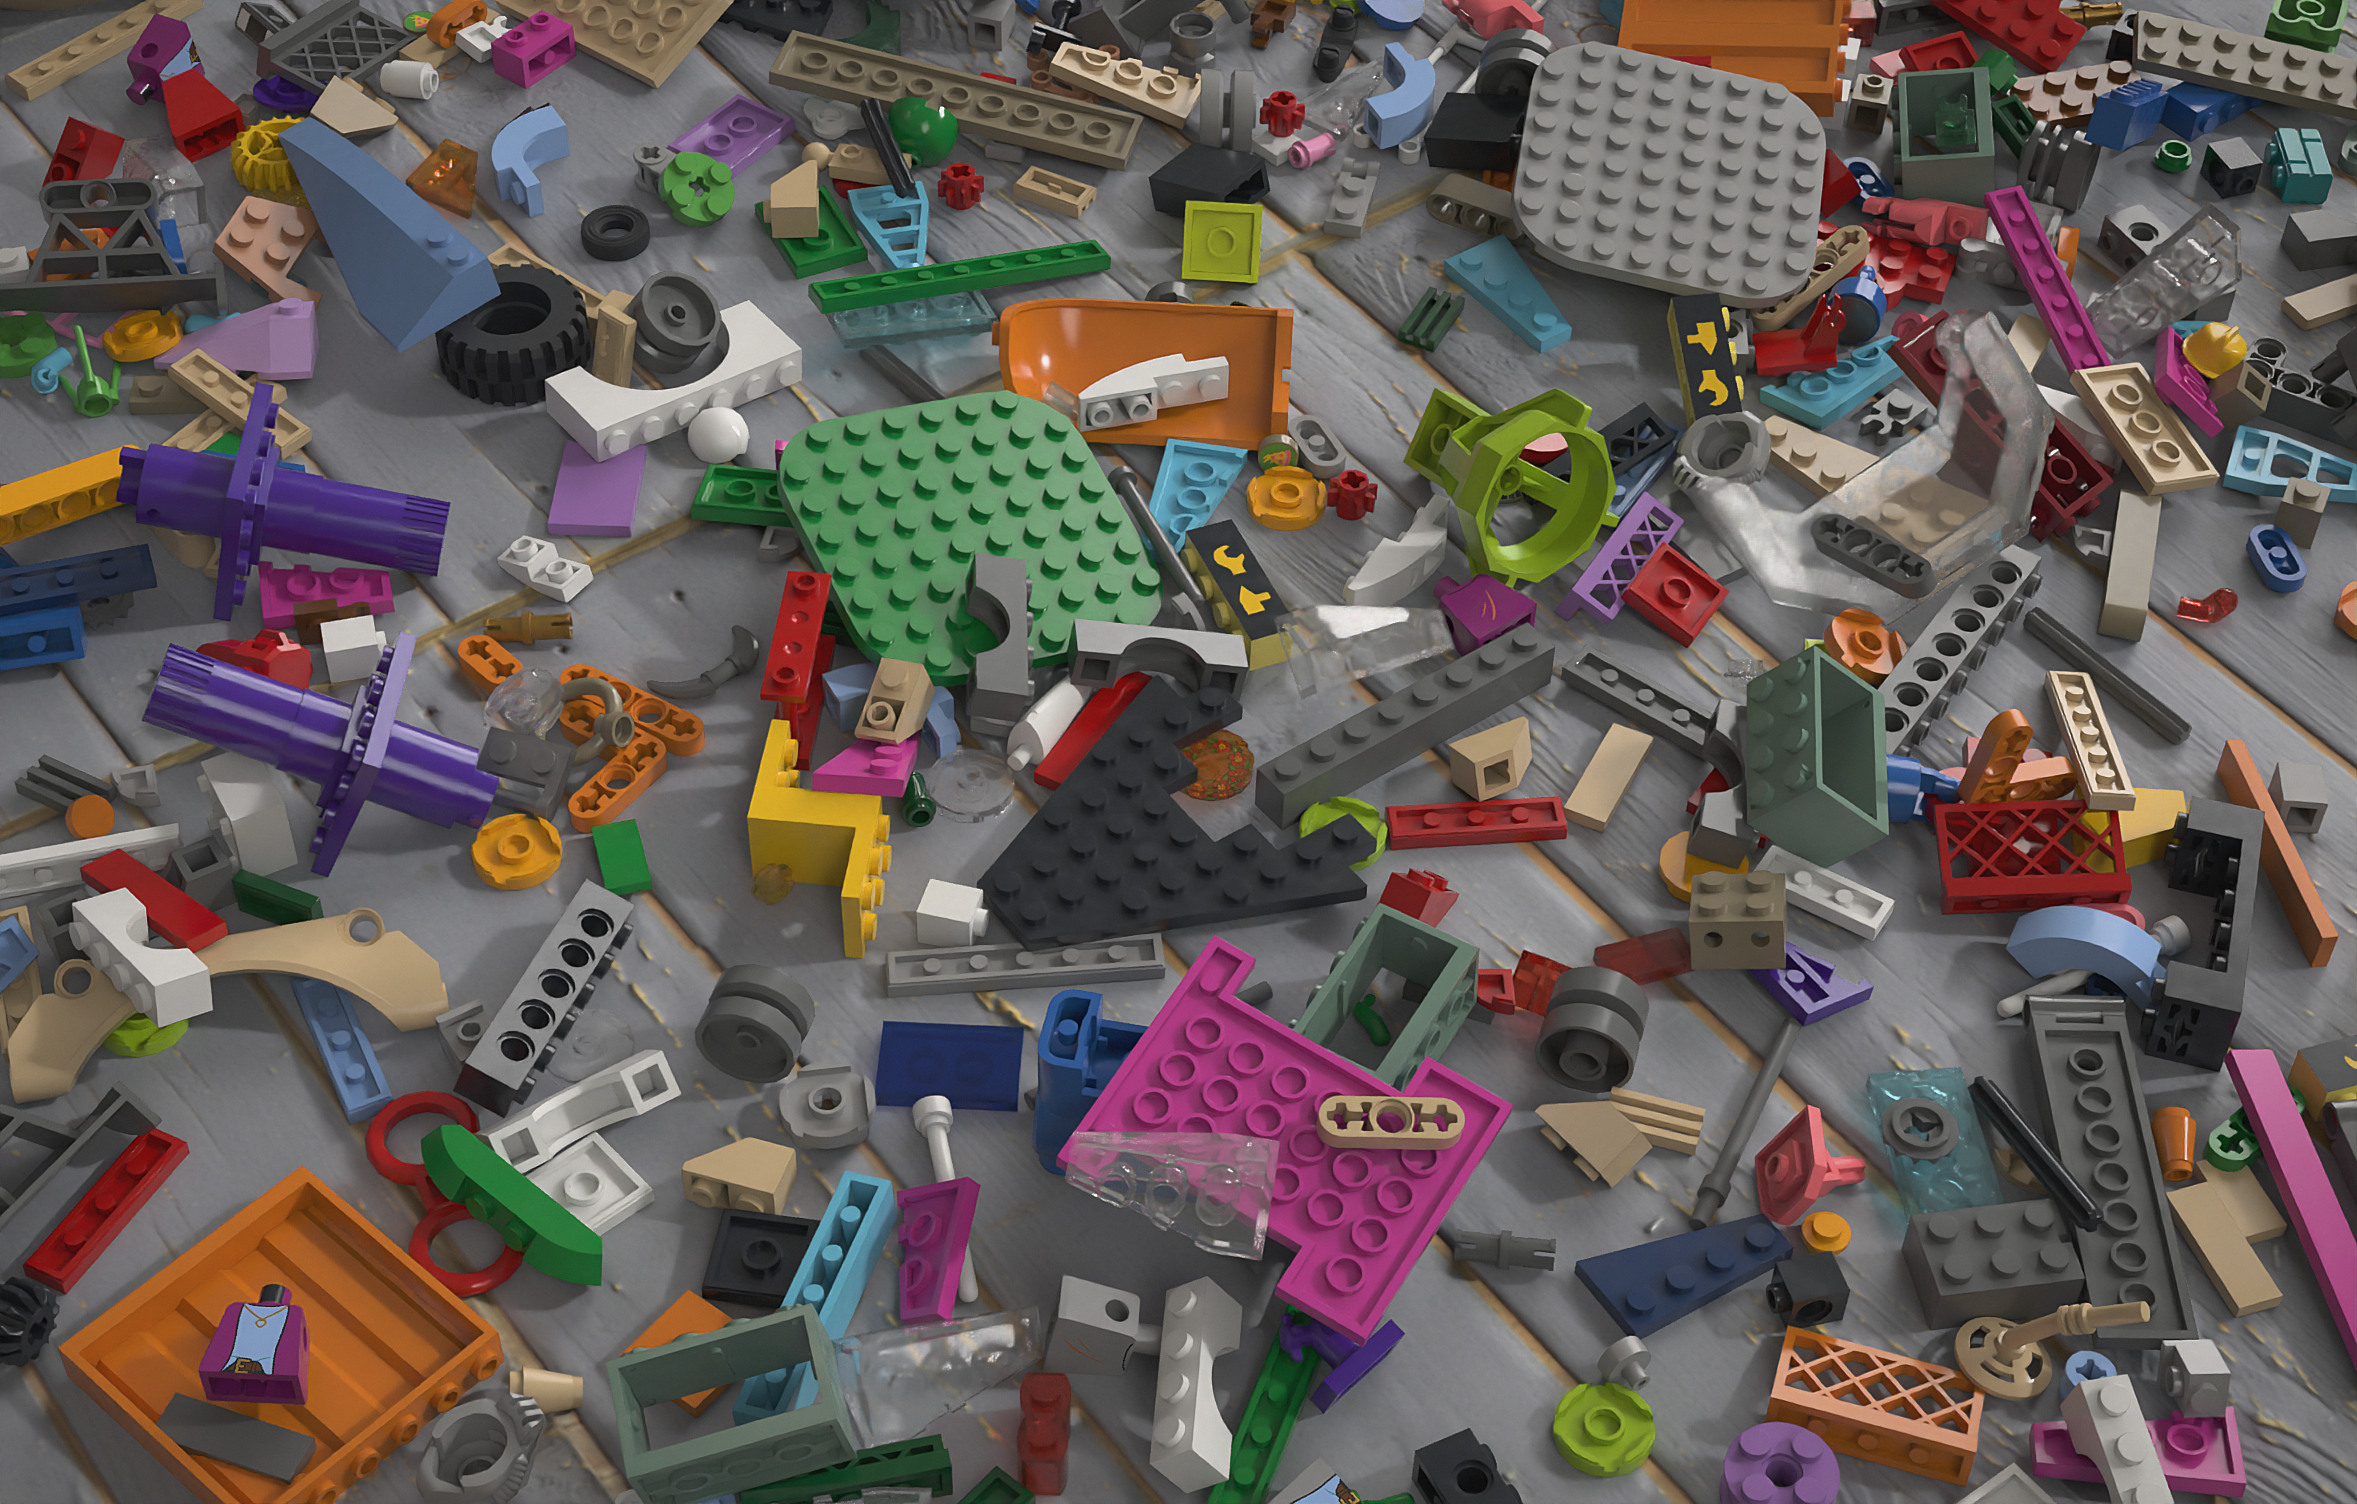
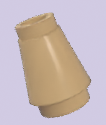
(549, 1389)

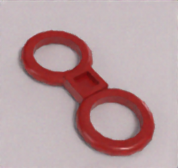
(439, 1209)

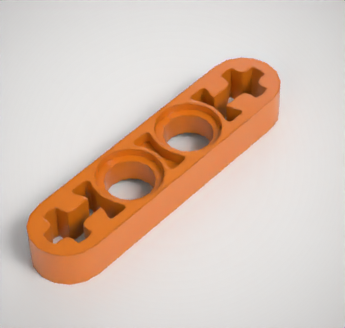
(642, 703)

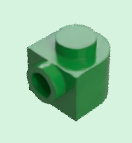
(2000, 69)

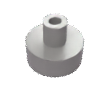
(1626, 1363)

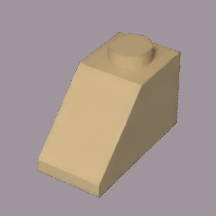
(794, 203)

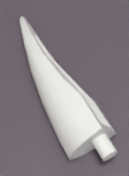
(1046, 723)

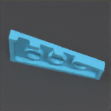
(1836, 391)
(1191, 487)

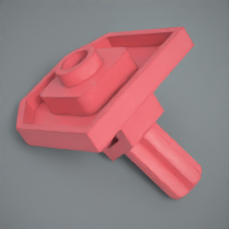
(1799, 1169)

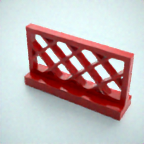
(2026, 891)

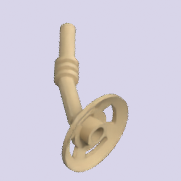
(2011, 1346)

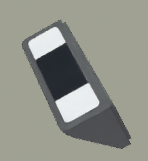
(259, 21)

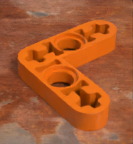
(621, 764)
(1997, 771)

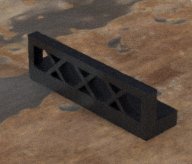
(1617, 434)

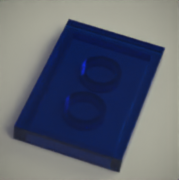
(964, 1063)

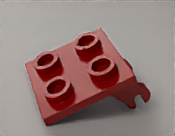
(1802, 348)

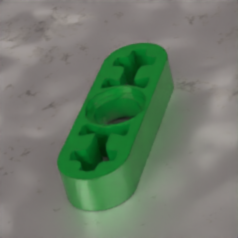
(2232, 1132)

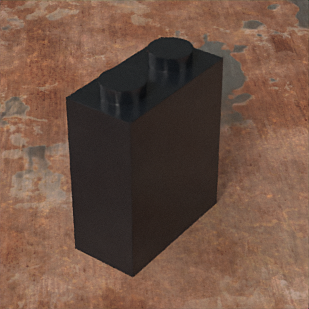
(1476, 132)
(1208, 176)

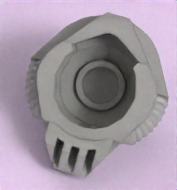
(1723, 446)
(481, 1451)

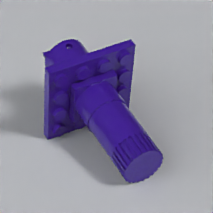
(261, 506)
(344, 747)

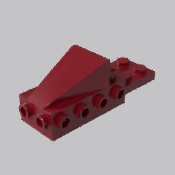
(2070, 474)

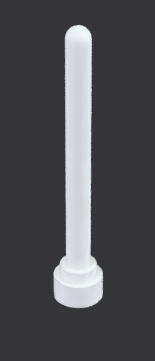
(2168, 932)
(933, 1120)

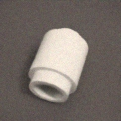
(409, 79)

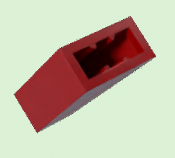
(200, 115)

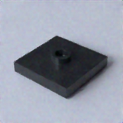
(756, 1257)

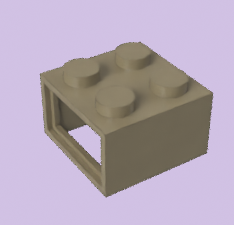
(1736, 910)

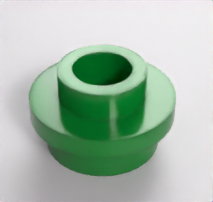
(2173, 156)

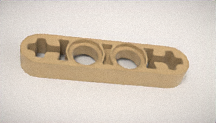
(1818, 282)

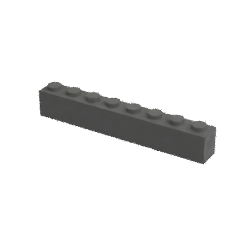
(1404, 725)

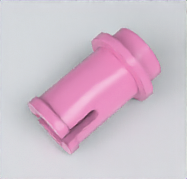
(1303, 153)

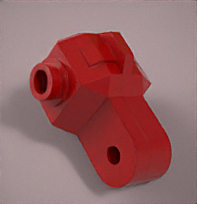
(266, 654)

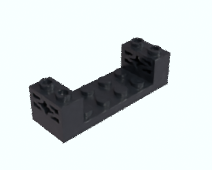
(2196, 1005)

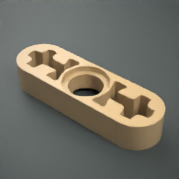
(1405, 1107)

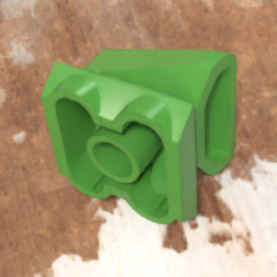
(2307, 23)

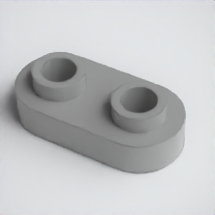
(1318, 446)

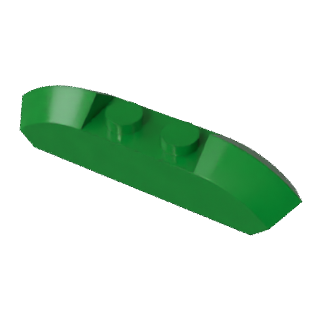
(512, 1206)

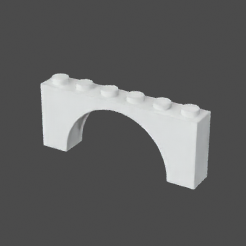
(617, 418)

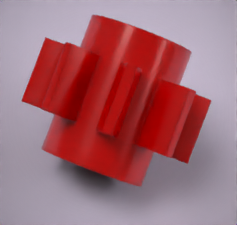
(1282, 113)
(960, 186)
(1352, 495)

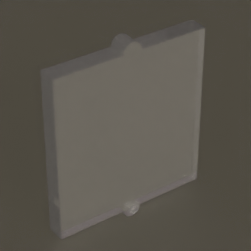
(374, 834)

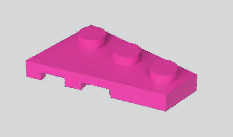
(349, 585)

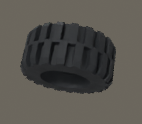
(548, 338)

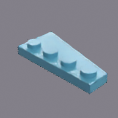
(1509, 290)

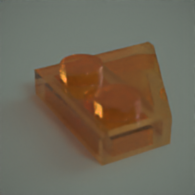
(448, 178)

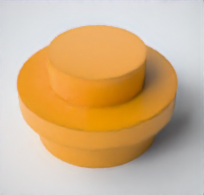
(1825, 1232)

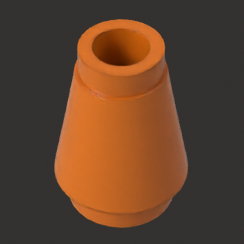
(2174, 1142)

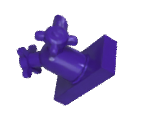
(1346, 1358)

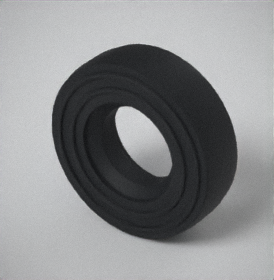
(610, 218)

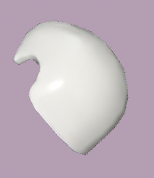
(718, 435)

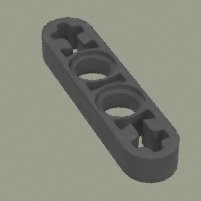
(1879, 549)

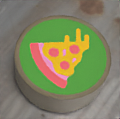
(417, 22)
(1278, 451)

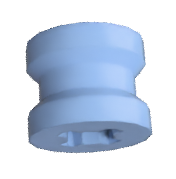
(2081, 1367)

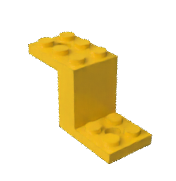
(820, 837)

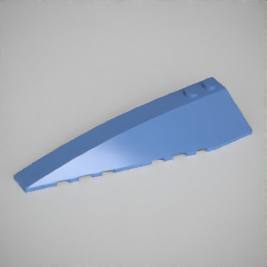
(392, 248)

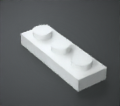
(1829, 894)

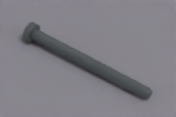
(1124, 483)

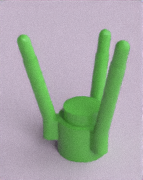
(93, 393)

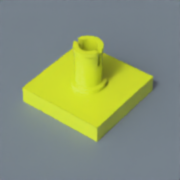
(1222, 241)

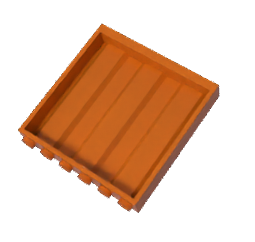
(1761, 39)
(382, 1346)

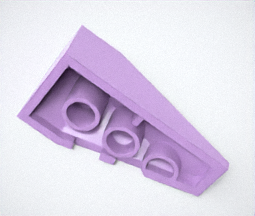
(271, 340)

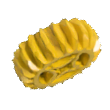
(260, 157)

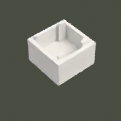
(248, 813)

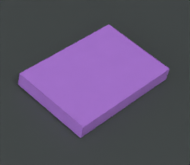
(736, 133)
(597, 496)

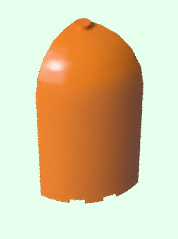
(1092, 338)

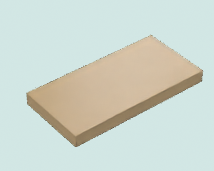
(2144, 428)

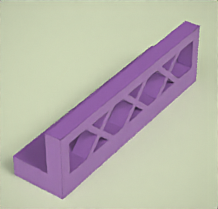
(1608, 557)

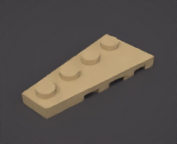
(1142, 89)

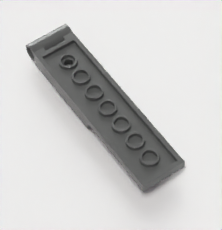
(2104, 1138)

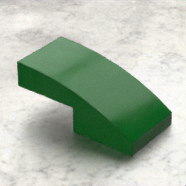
(621, 857)

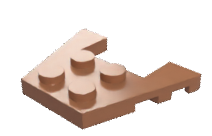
(266, 244)

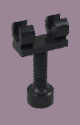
(1053, 37)

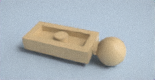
(850, 162)

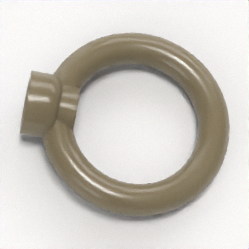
(612, 728)

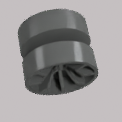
(1592, 1029)

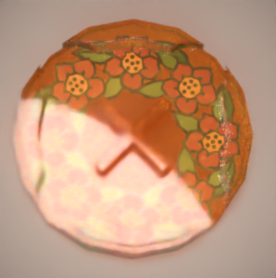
(1222, 765)

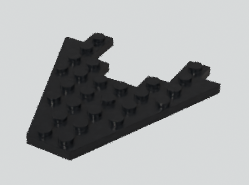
(1126, 860)

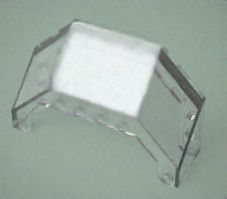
(1944, 494)

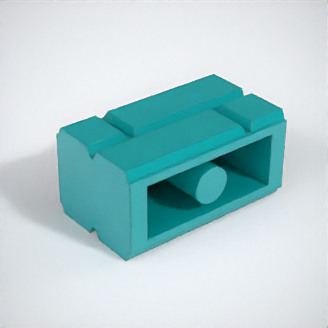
(2299, 166)

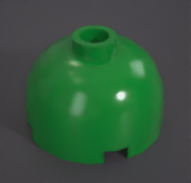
(923, 131)

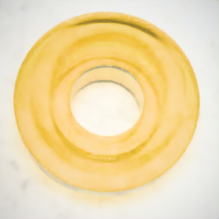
(772, 883)

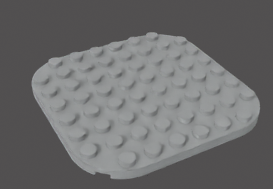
(1670, 175)

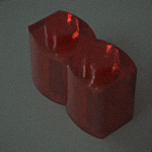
(1044, 1433)

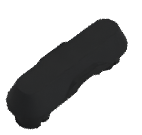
(1335, 44)

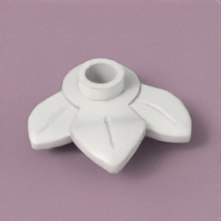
(832, 119)

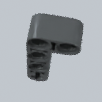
(2297, 398)

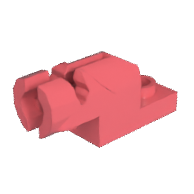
(1494, 16)
(1925, 220)

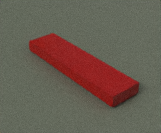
(1088, 729)
(1475, 823)
(168, 909)
(105, 1210)

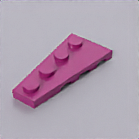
(2182, 384)
(870, 768)
(2192, 1452)

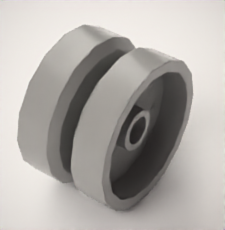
(1227, 110)

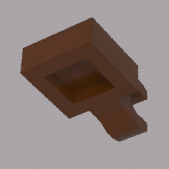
(1270, 17)
(311, 613)

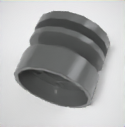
(2057, 165)

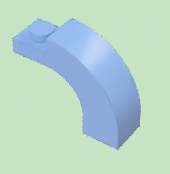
(1407, 109)
(522, 148)
(847, 692)
(2088, 941)

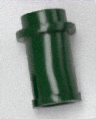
(917, 806)

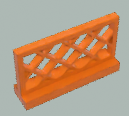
(1867, 1429)

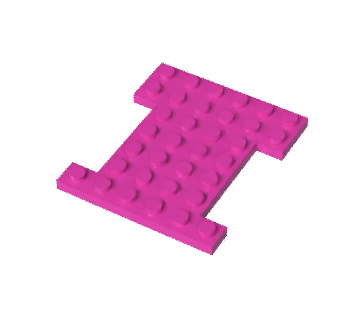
(1345, 1211)

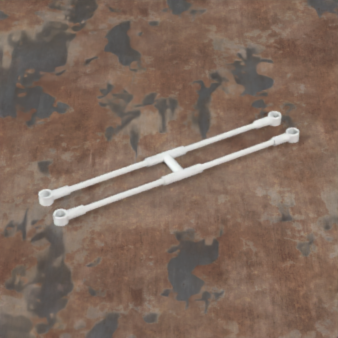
(1410, 150)

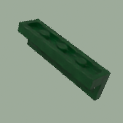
(900, 1464)

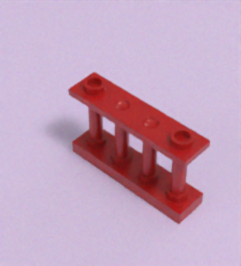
(799, 659)

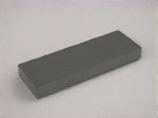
(236, 1439)

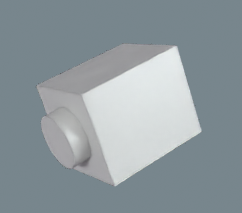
(352, 648)
(951, 915)

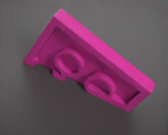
(935, 1244)

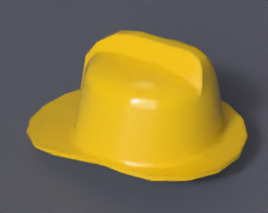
(2214, 349)

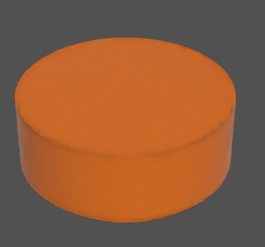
(90, 817)

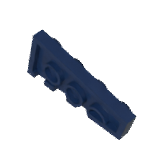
(1676, 1275)

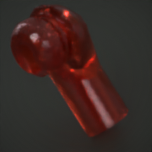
(2210, 609)

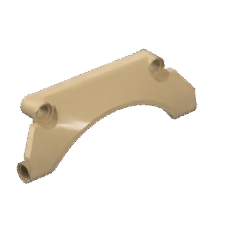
(386, 973)

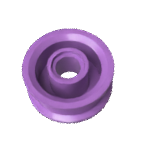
(1782, 1455)

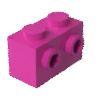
(533, 49)

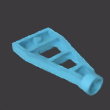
(882, 204)
(2253, 455)

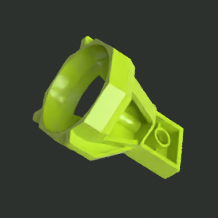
(1479, 462)

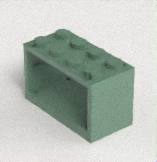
(1944, 177)
(1816, 759)
(1416, 953)
(742, 1454)

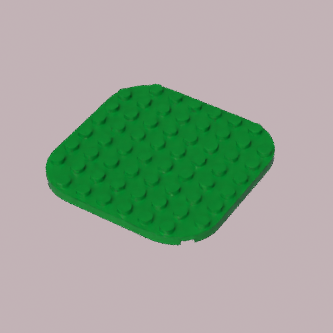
(918, 489)

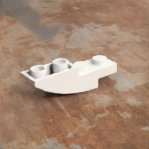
(1155, 384)
(1402, 565)

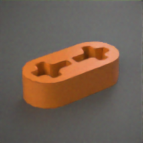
(453, 18)
(2067, 247)
(484, 671)

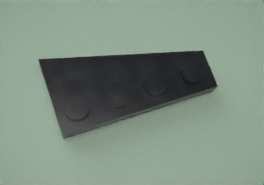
(780, 16)

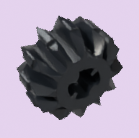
(25, 1320)

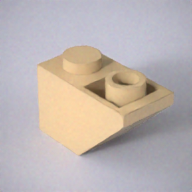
(351, 112)
(896, 702)
(1491, 759)
(1598, 1135)
(742, 1177)

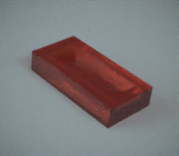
(1647, 956)

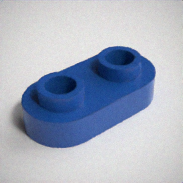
(1869, 179)
(170, 238)
(2276, 558)

